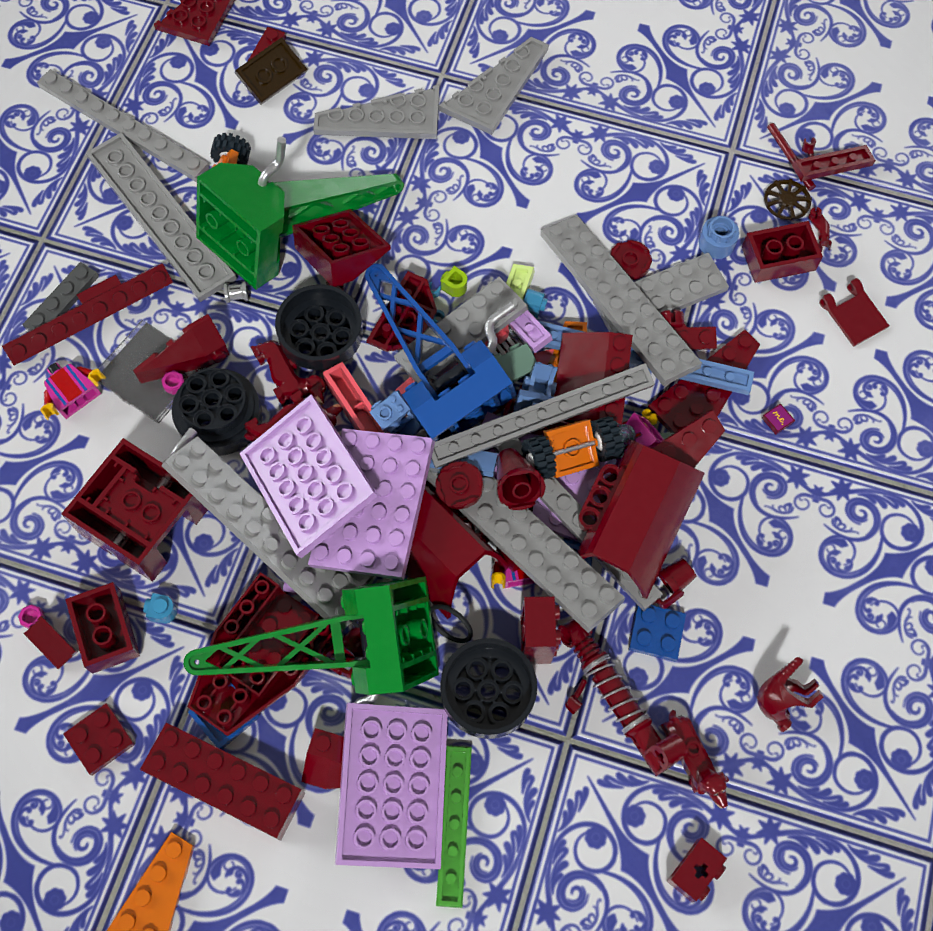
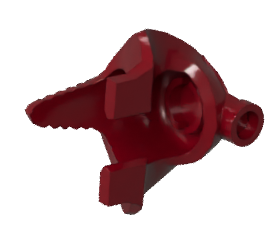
(777, 695)

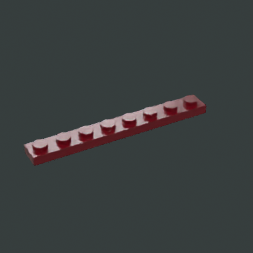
(87, 314)

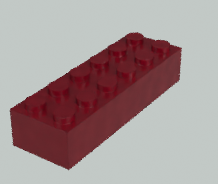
(223, 781)

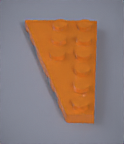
(158, 891)

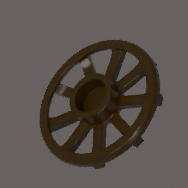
(787, 199)

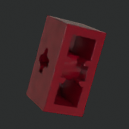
(684, 877)

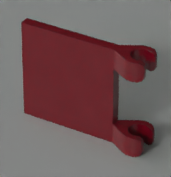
(857, 316)

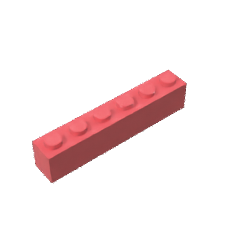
(351, 398)

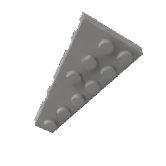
(496, 89)

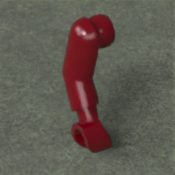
(822, 226)

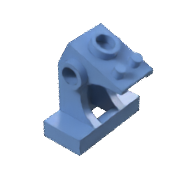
(537, 386)
(391, 411)

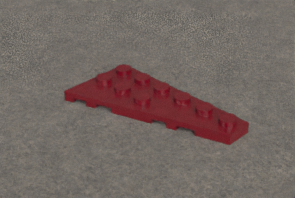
(195, 19)
(691, 400)
(687, 444)

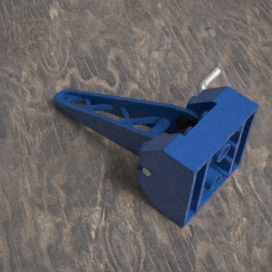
(480, 377)

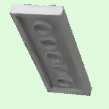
(679, 286)
(465, 326)

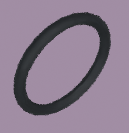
(451, 610)

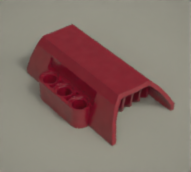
(639, 512)
(445, 548)

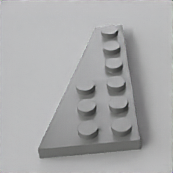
(390, 116)

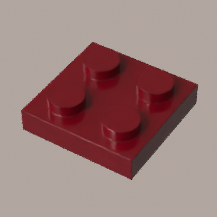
(99, 739)

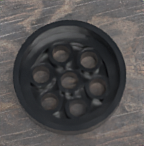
(330, 306)
(220, 435)
(489, 655)

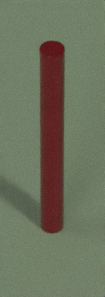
(787, 151)

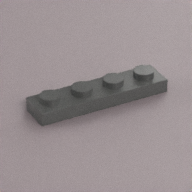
(63, 296)

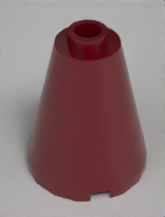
(517, 481)

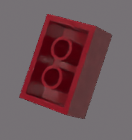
(781, 251)
(102, 628)
(538, 629)

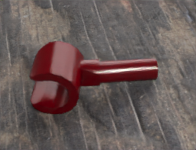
(809, 147)
(573, 703)

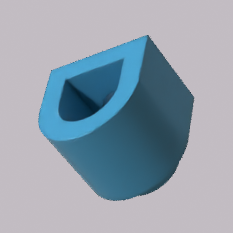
(535, 302)
(160, 609)

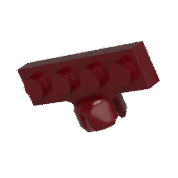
(695, 337)

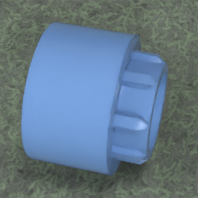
(718, 237)

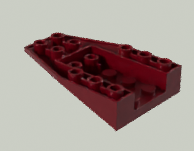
(258, 611)

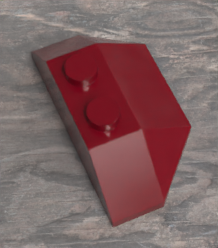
(405, 317)

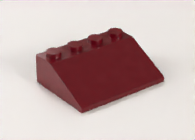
(339, 246)
(590, 358)

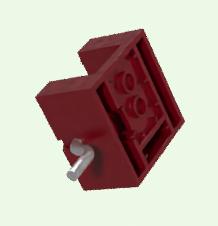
(133, 506)

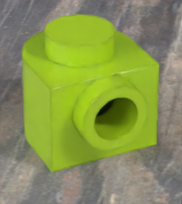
(454, 282)

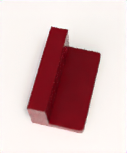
(50, 642)

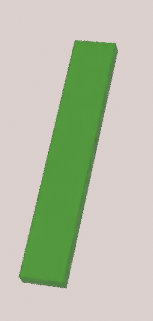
(454, 830)

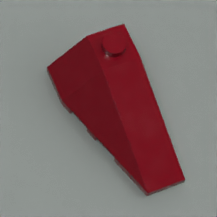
(195, 349)
(324, 760)

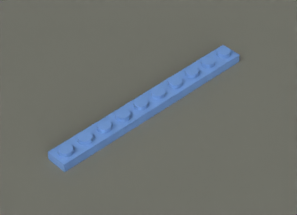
(709, 374)

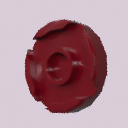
(632, 258)
(459, 485)

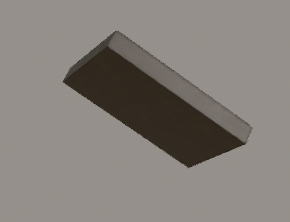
(271, 71)

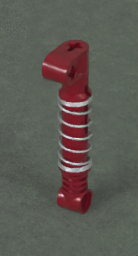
(636, 724)

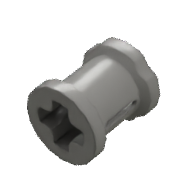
(236, 292)

